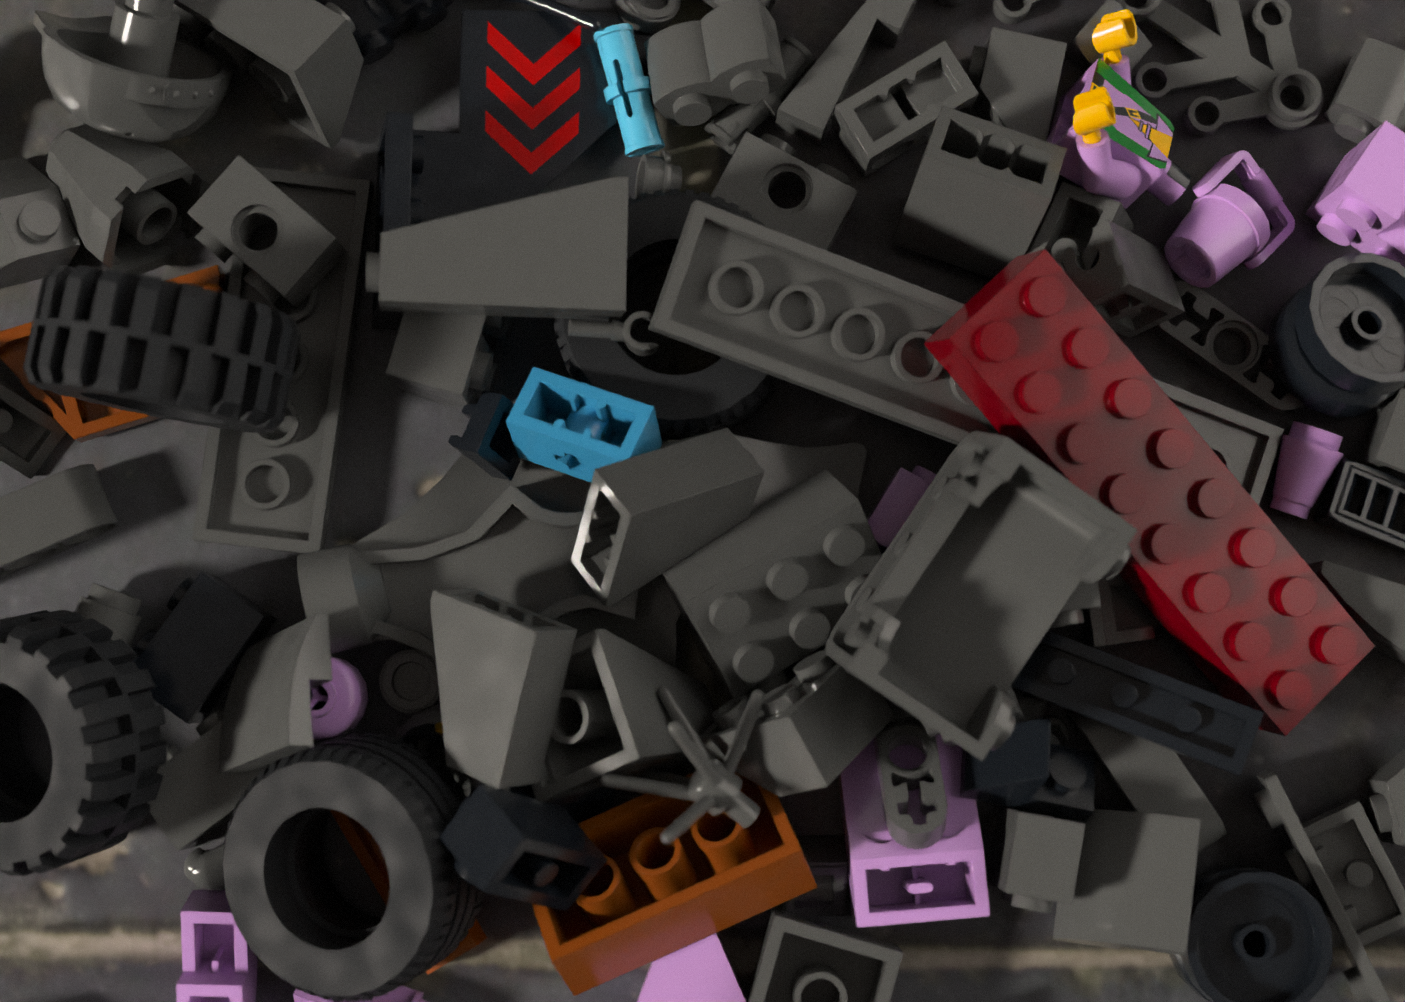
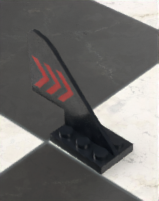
(524, 117)

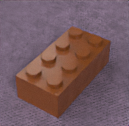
(673, 894)

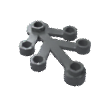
(1228, 58)

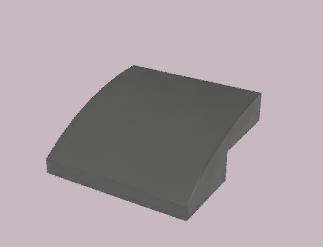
(270, 696)
(1133, 883)

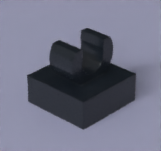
(488, 437)

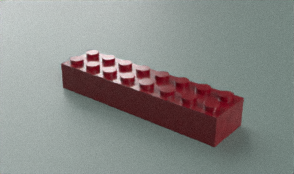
(1203, 547)

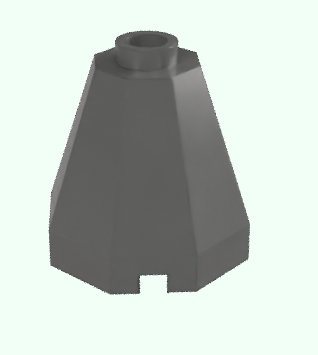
(124, 196)

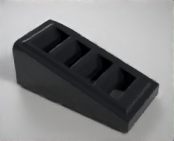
(1338, 494)

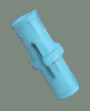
(628, 90)

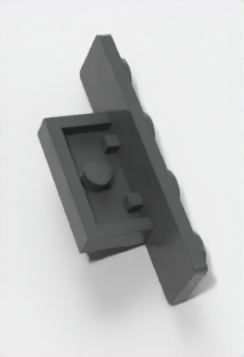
(1348, 874)

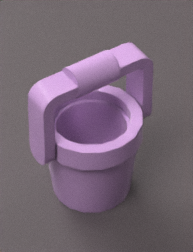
(1228, 223)

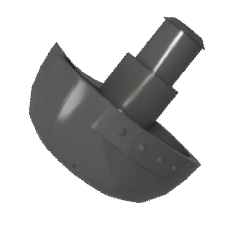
(132, 71)

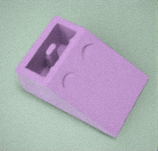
(901, 883)

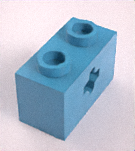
(578, 425)

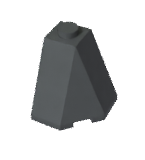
(614, 717)

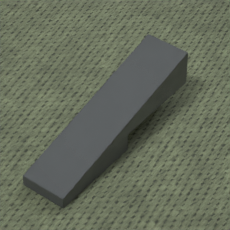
(812, 103)

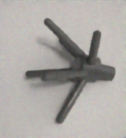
(713, 783)

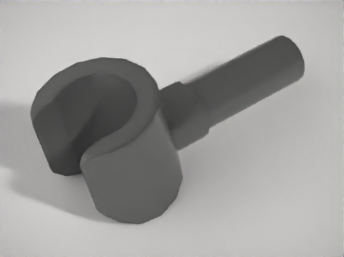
(616, 331)

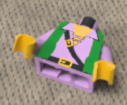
(1111, 131)

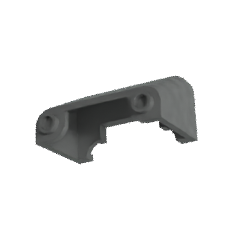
(975, 588)

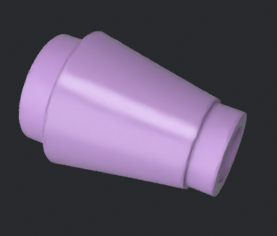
(1304, 468)

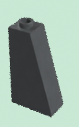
(517, 258)

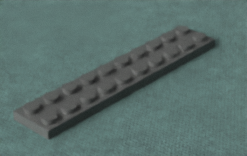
(863, 335)

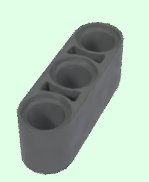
(52, 517)
(1147, 776)

